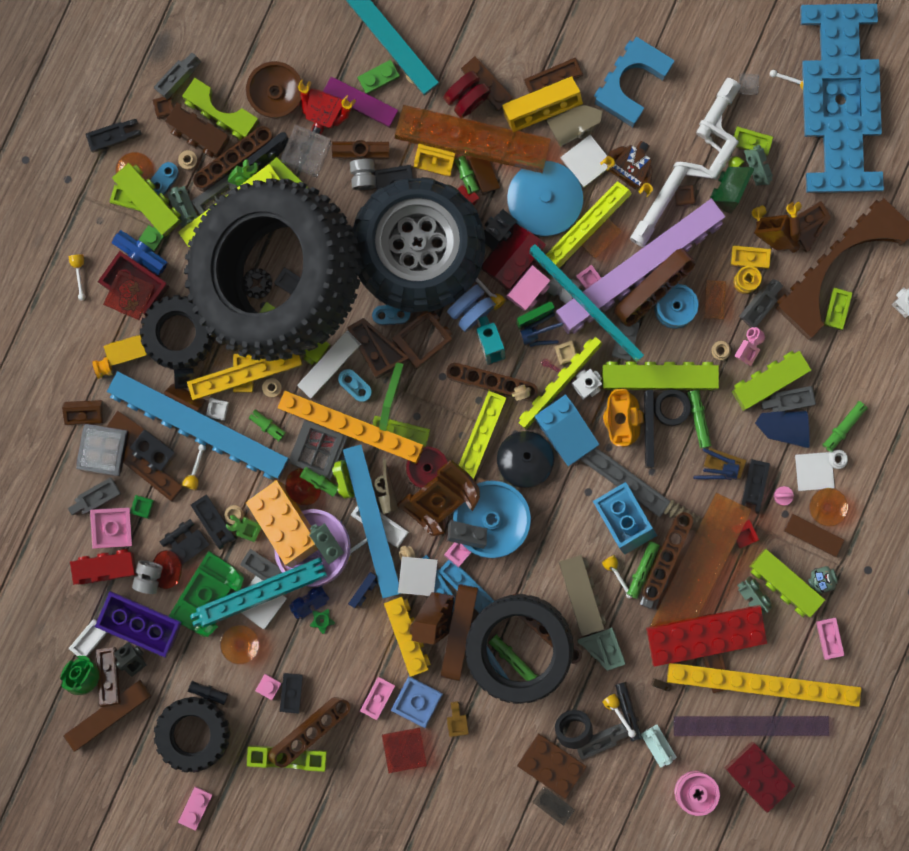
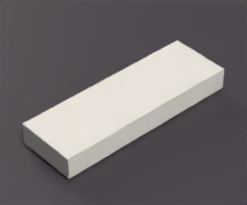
(394, 533)

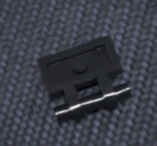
(189, 546)

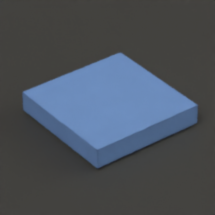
(416, 702)

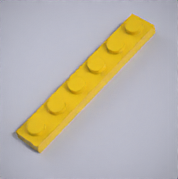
(239, 376)

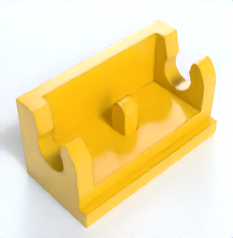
(434, 160)
(124, 350)

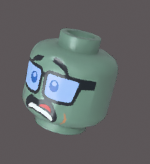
(823, 579)

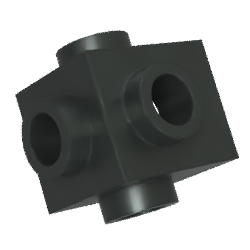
(130, 659)

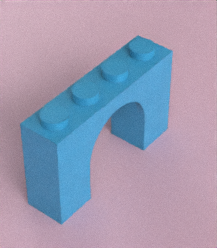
(637, 55)

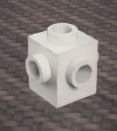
(902, 302)
(583, 389)

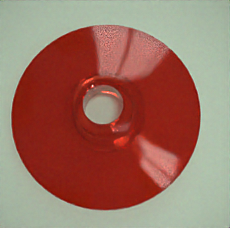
(308, 494)
(171, 569)

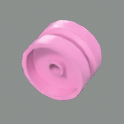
(707, 798)

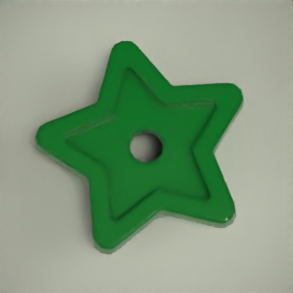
(325, 616)

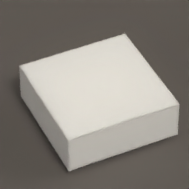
(217, 409)

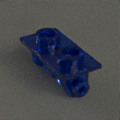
(315, 597)

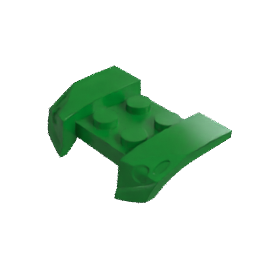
(209, 583)

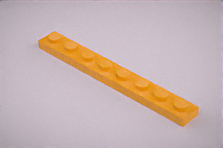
(351, 427)

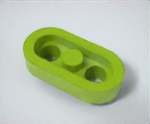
(343, 478)

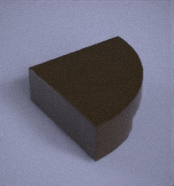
(661, 685)

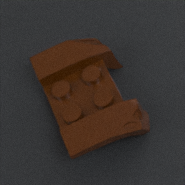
(441, 498)

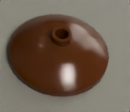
(272, 77)

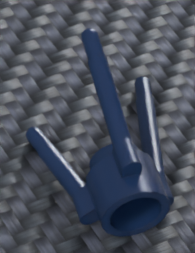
(530, 335)
(729, 471)

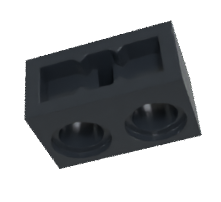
(155, 448)

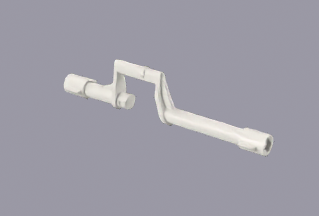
(709, 125)

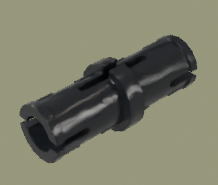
(208, 692)

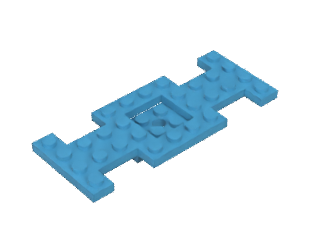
(836, 75)

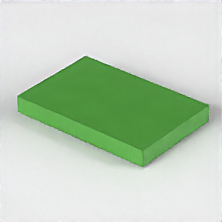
(391, 396)

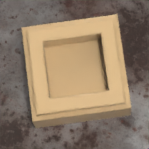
(565, 352)

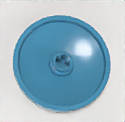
(545, 201)
(503, 514)

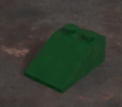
(731, 187)

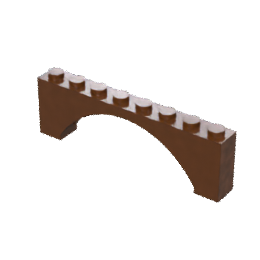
(802, 304)

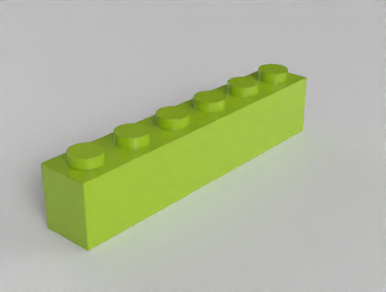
(660, 376)

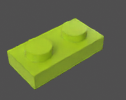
(749, 139)
(837, 308)

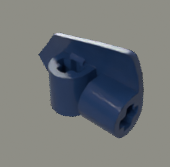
(786, 427)

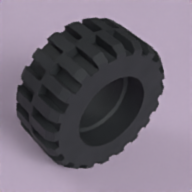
(151, 338)
(166, 742)

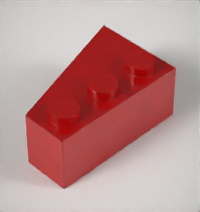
(103, 567)

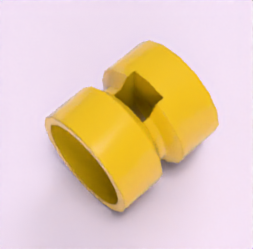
(747, 279)

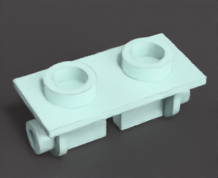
(658, 746)

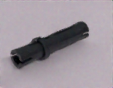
(622, 688)

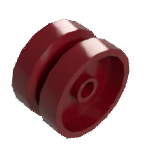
(467, 94)
(416, 472)

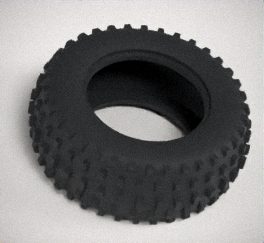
(220, 256)

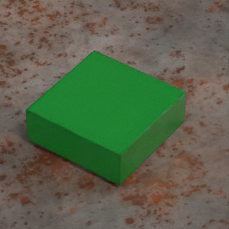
(142, 506)

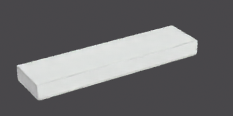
(329, 364)

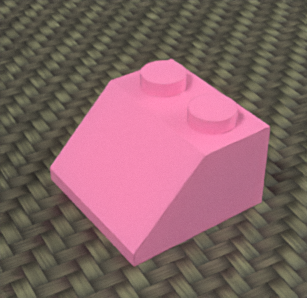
(528, 288)

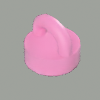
(783, 496)

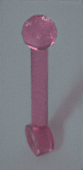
(545, 363)

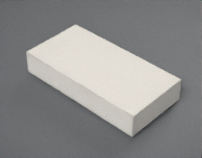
(87, 640)

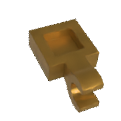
(457, 723)

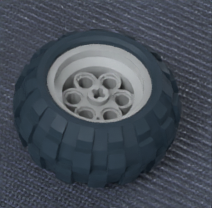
(455, 262)

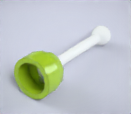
(732, 161)

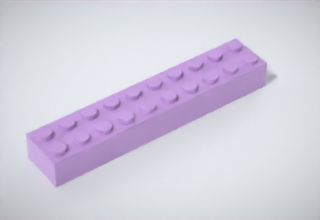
(640, 265)

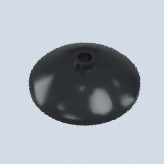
(516, 468)

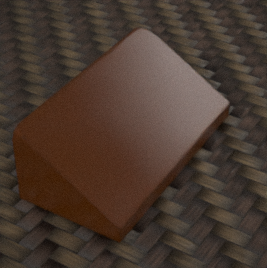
(484, 175)
(184, 397)
(82, 412)

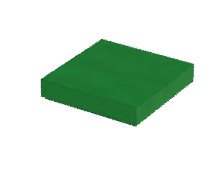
(535, 315)

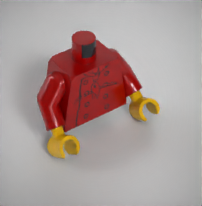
(323, 107)

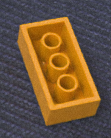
(283, 523)

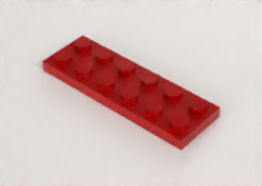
(706, 635)

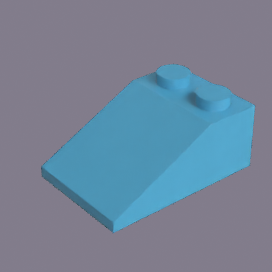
(566, 430)
(625, 518)

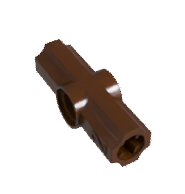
(347, 150)

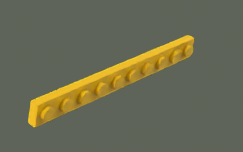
(763, 685)

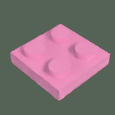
(110, 528)

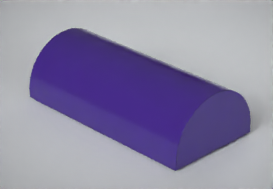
(138, 624)

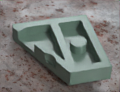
(604, 648)

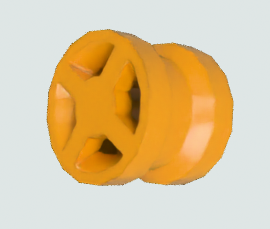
(102, 368)

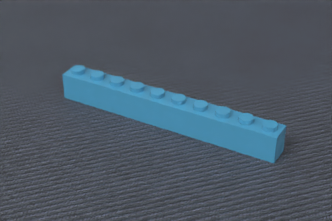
(196, 424)

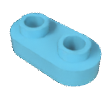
(355, 385)

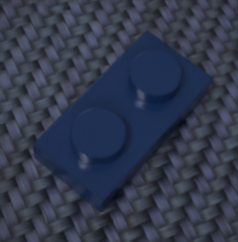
(368, 584)

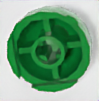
(80, 676)

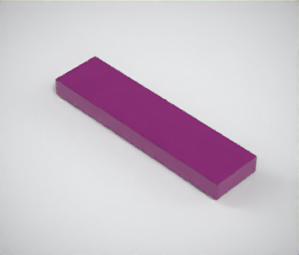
(364, 103)

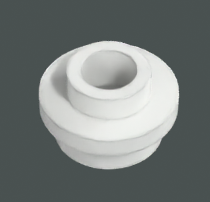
(843, 459)

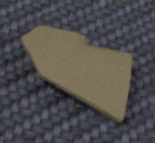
(574, 123)
(388, 502)

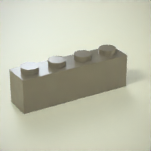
(581, 595)

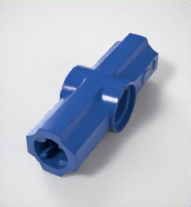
(139, 252)

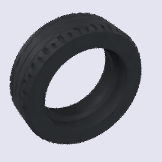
(507, 689)

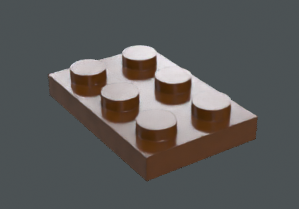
(551, 766)

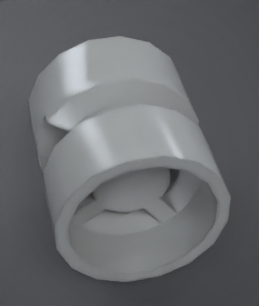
(362, 171)
(556, 289)
(145, 583)

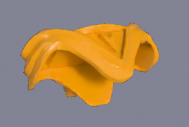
(623, 402)

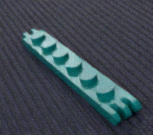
(259, 593)

